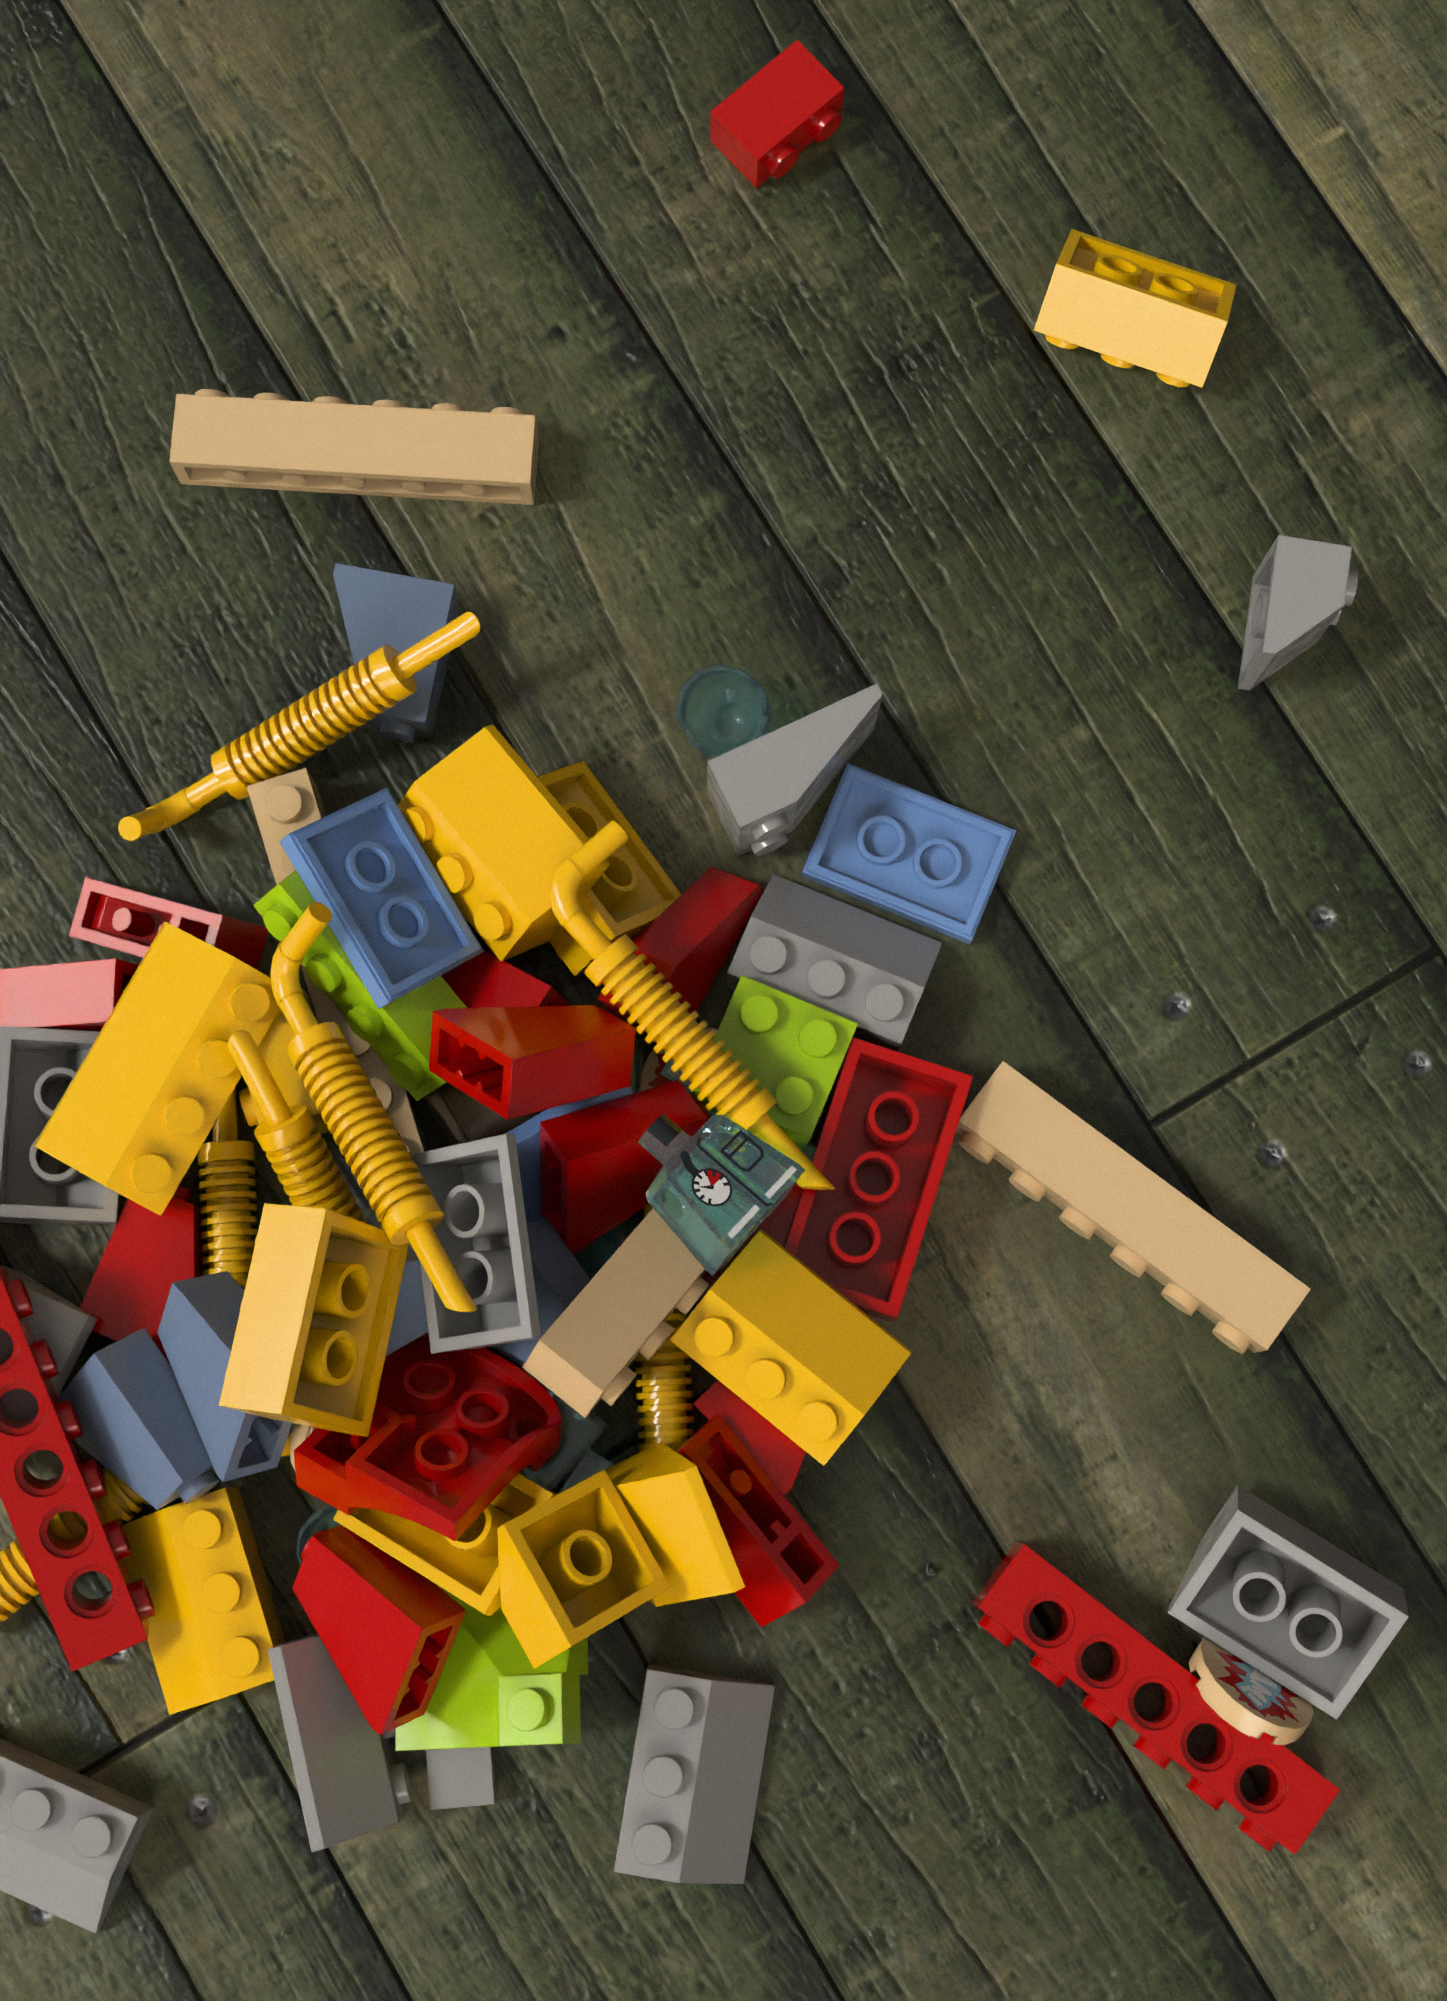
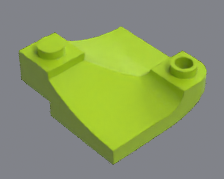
(495, 1695)

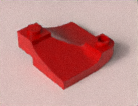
(439, 1439)

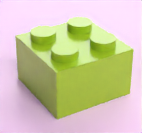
(788, 1049)

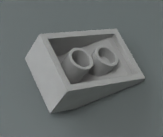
(778, 778)

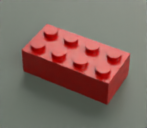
(886, 1160)

